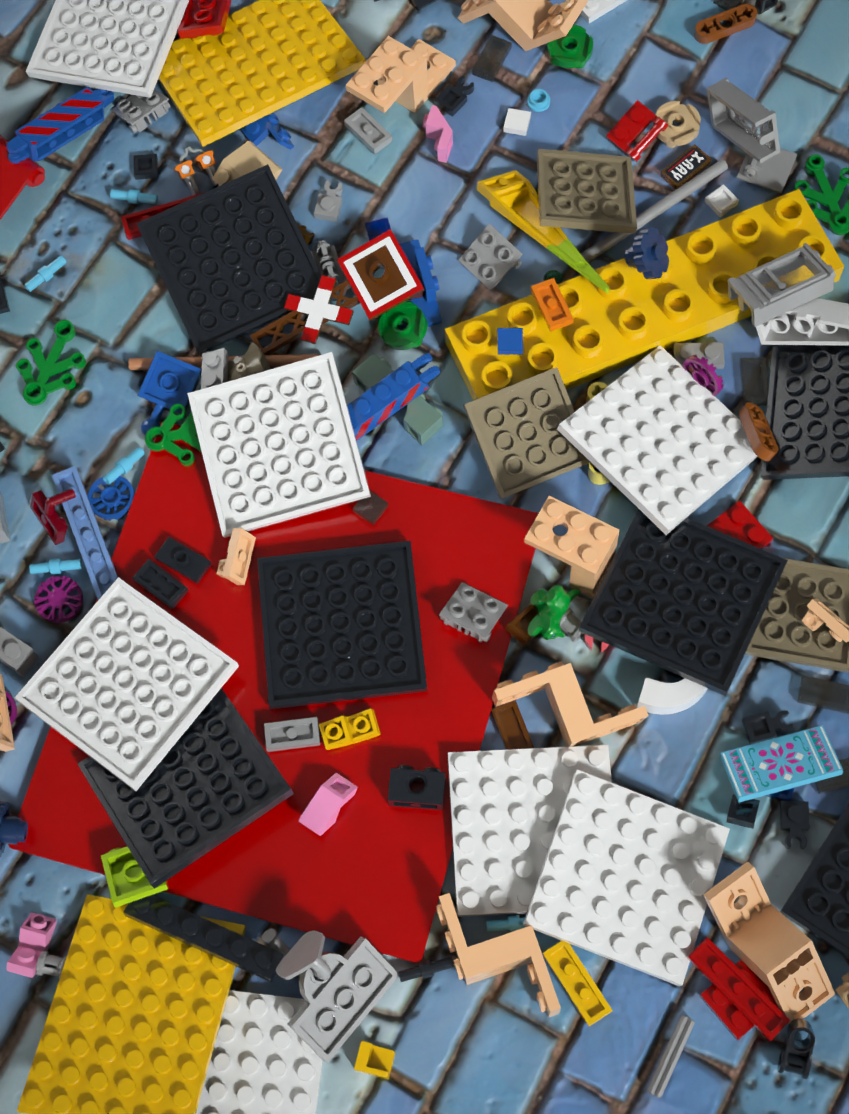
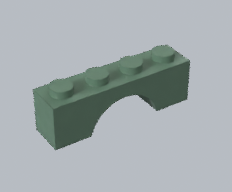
(421, 418)

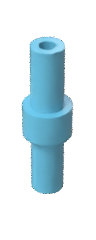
(134, 196)
(45, 273)
(123, 465)
(55, 566)
(512, 924)

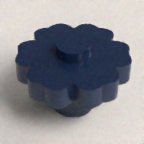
(648, 254)
(11, 828)

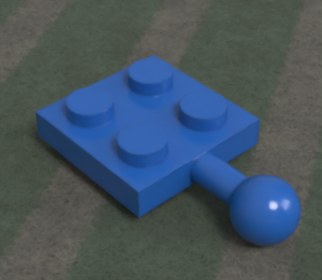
(167, 385)

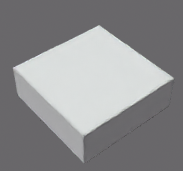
(517, 122)
(721, 200)

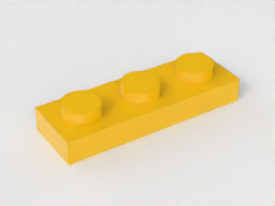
(577, 982)

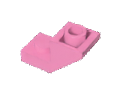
(439, 130)
(326, 804)
(33, 939)

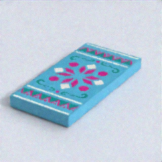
(781, 763)

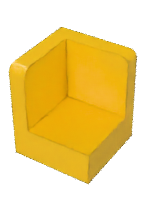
(374, 1060)

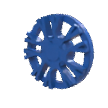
(111, 498)

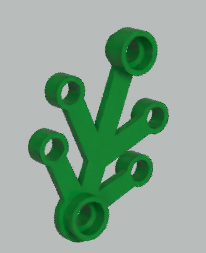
(827, 197)
(49, 366)
(186, 432)

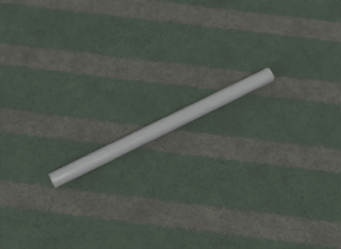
(657, 209)

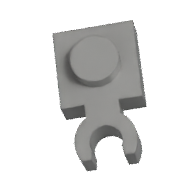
(329, 204)

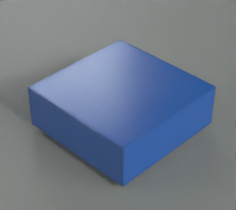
(510, 341)

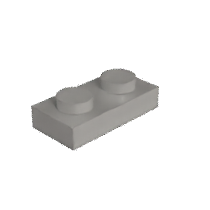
(368, 130)
(712, 351)
(214, 368)
(292, 734)

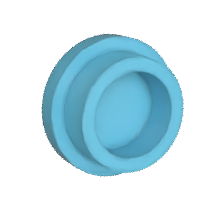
(538, 100)

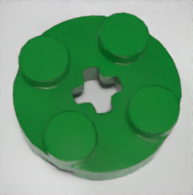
(574, 57)
(407, 338)

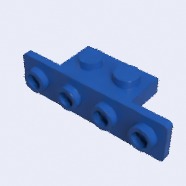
(261, 128)
(422, 265)

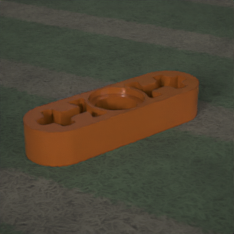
(719, 31)
(758, 431)

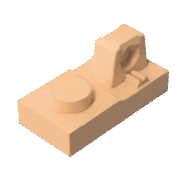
(238, 558)
(820, 614)

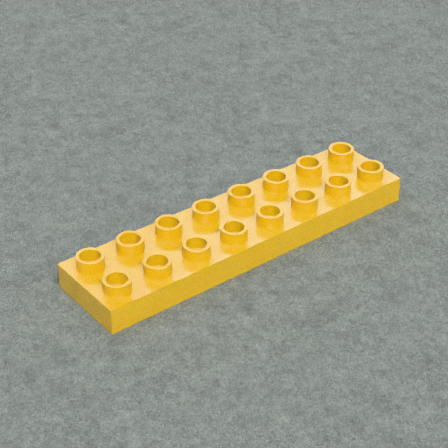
(638, 311)

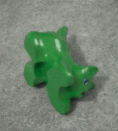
(551, 608)

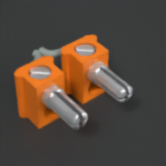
(185, 170)

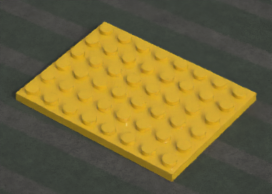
(258, 65)
(128, 1020)

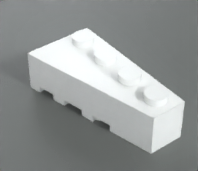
(809, 324)

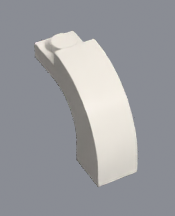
(669, 697)

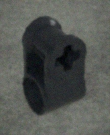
(797, 1054)

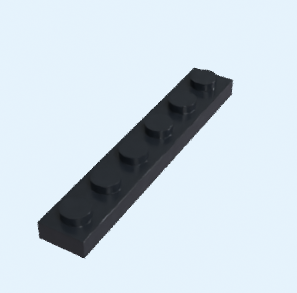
(205, 936)

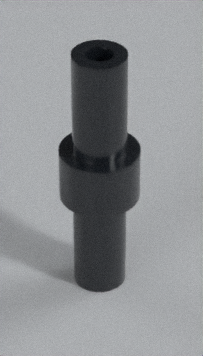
(426, 969)

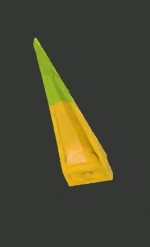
(518, 202)

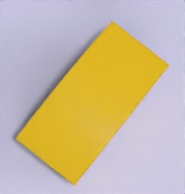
(349, 730)

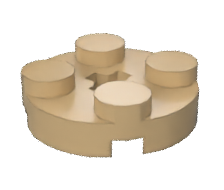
(683, 134)

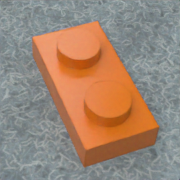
(552, 304)

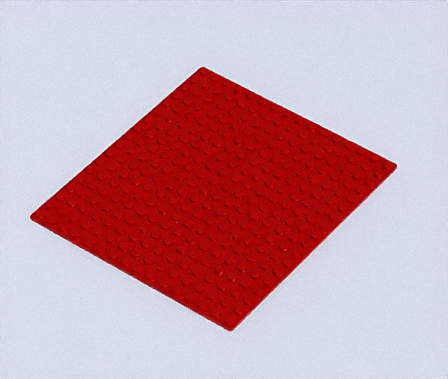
(378, 863)

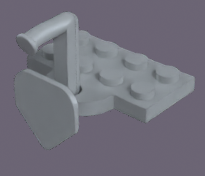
(341, 993)

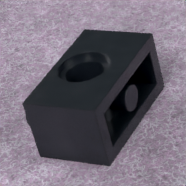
(429, 798)

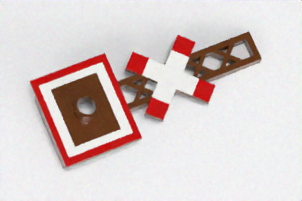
(374, 294)

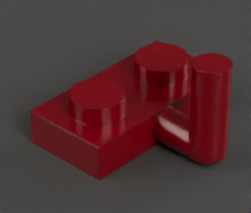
(45, 512)

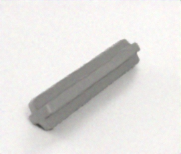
(670, 1056)

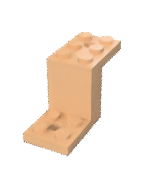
(527, 21)
(400, 75)
(586, 546)
(568, 704)
(769, 943)
(498, 956)

